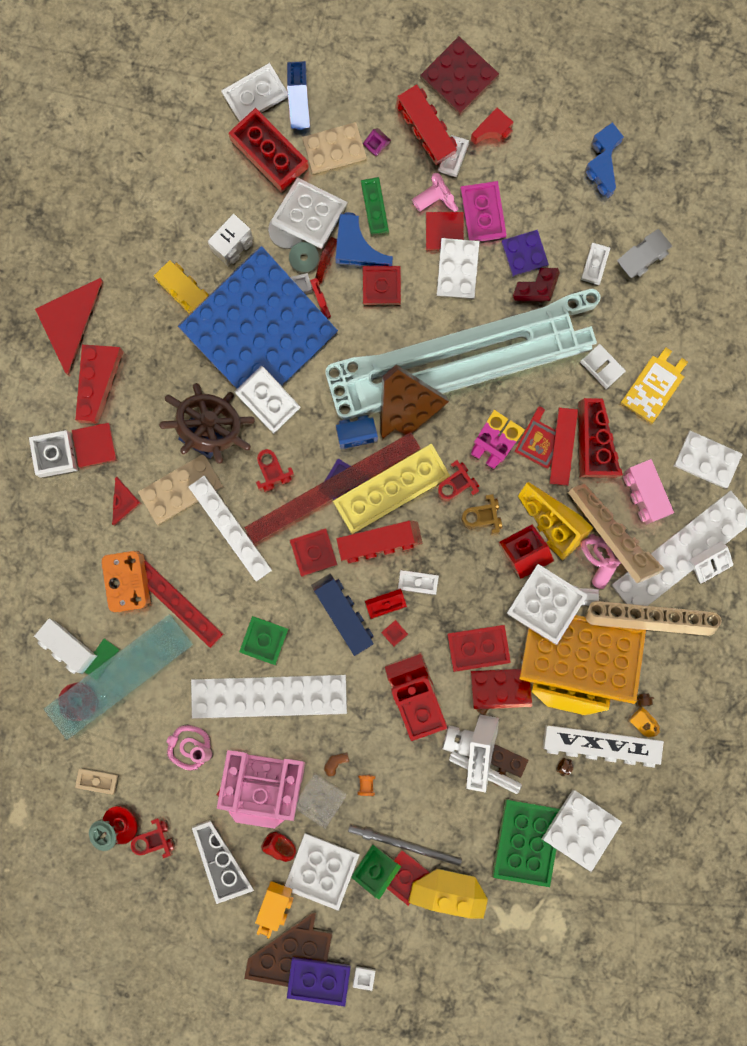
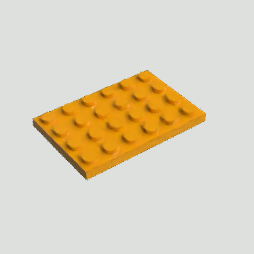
(587, 660)

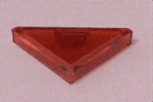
(325, 259)

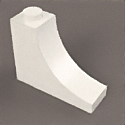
(481, 752)

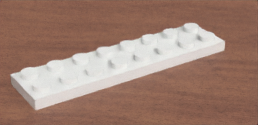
(716, 524)
(269, 696)

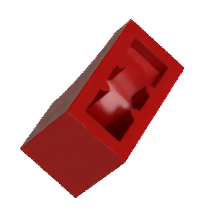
(495, 126)

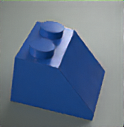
(356, 432)

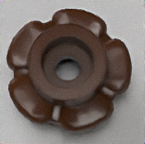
(644, 700)
(565, 767)

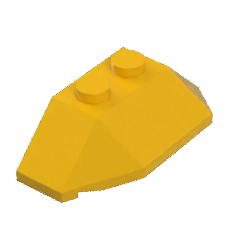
(570, 700)
(449, 894)

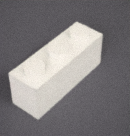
(65, 647)

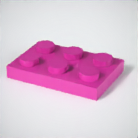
(483, 211)

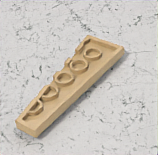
(633, 558)

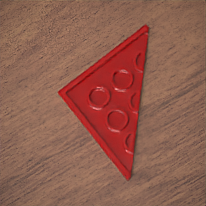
(67, 320)

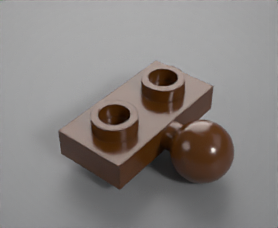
(508, 762)

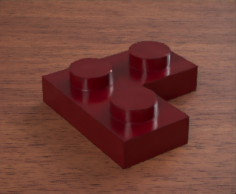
(541, 289)

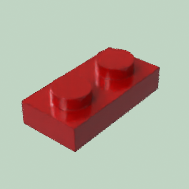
(385, 603)

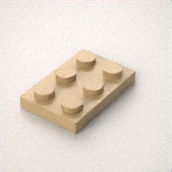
(334, 148)

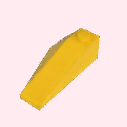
(558, 522)

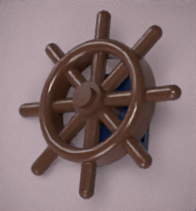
(204, 430)

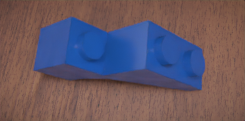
(601, 167)

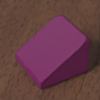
(376, 141)

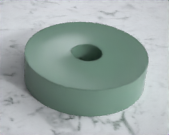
(300, 249)

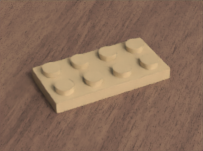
(172, 492)

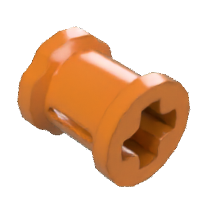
(366, 785)

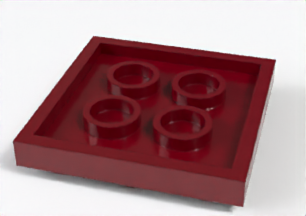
(459, 75)

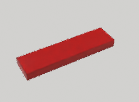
(563, 446)

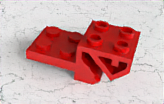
(415, 696)

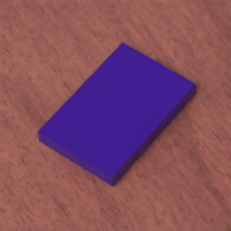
(318, 981)

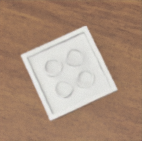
(309, 213)
(547, 604)
(582, 830)
(321, 871)

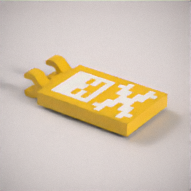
(654, 386)

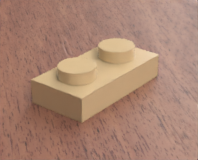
(96, 781)

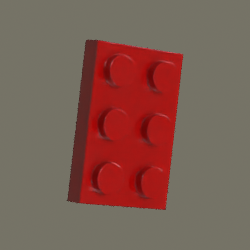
(478, 648)
(500, 689)

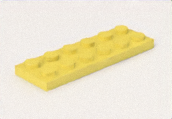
(391, 488)

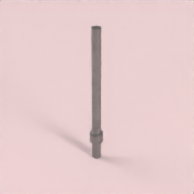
(368, 834)

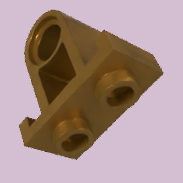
(485, 515)

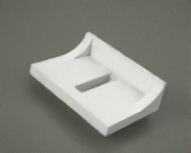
(598, 357)
(703, 565)

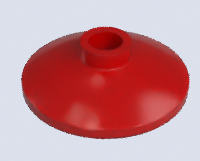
(116, 816)

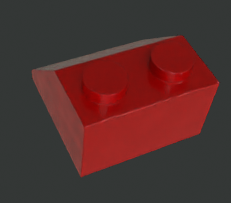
(526, 551)

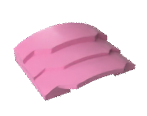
(260, 789)

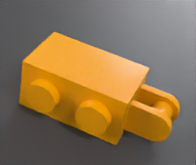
(273, 908)

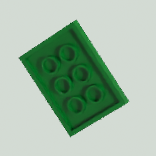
(520, 848)

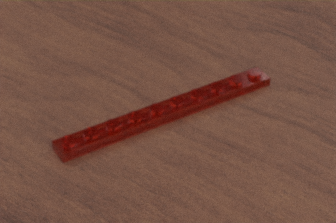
(332, 488)

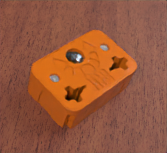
(131, 578)

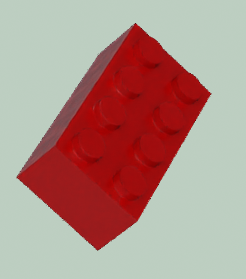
(268, 150)

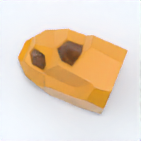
(644, 723)

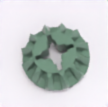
(97, 830)

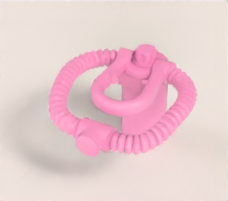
(435, 192)
(606, 566)
(197, 754)

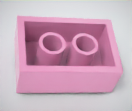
(648, 492)

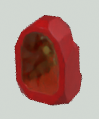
(278, 847)

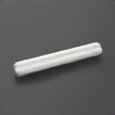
(494, 776)

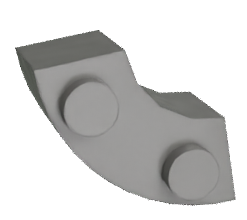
(641, 256)

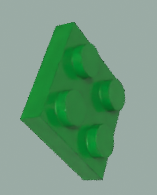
(263, 640)
(376, 872)

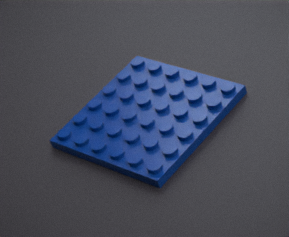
(256, 322)

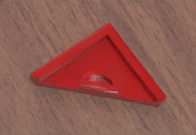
(320, 298)
(123, 502)

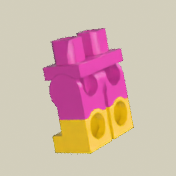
(493, 444)

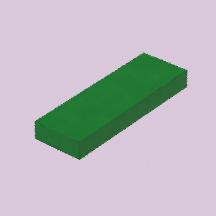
(374, 206)

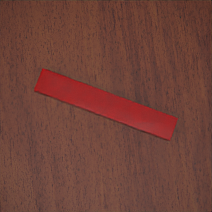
(181, 606)

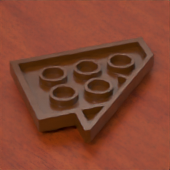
(407, 402)
(274, 960)

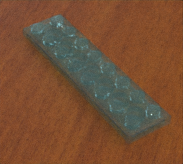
(118, 677)

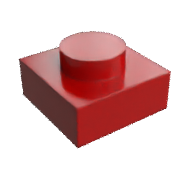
(394, 633)

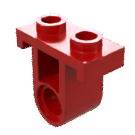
(272, 472)
(458, 482)
(154, 839)

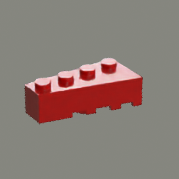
(426, 124)
(96, 376)
(596, 443)
(379, 540)

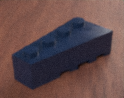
(342, 614)

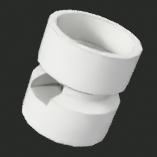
(464, 743)

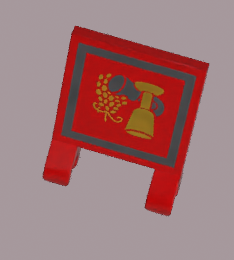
(537, 441)

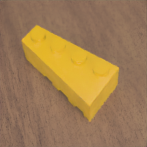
(180, 286)

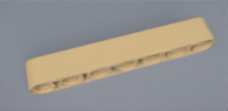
(644, 621)

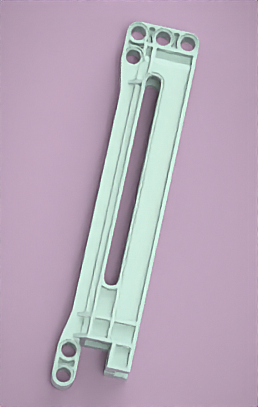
(547, 336)

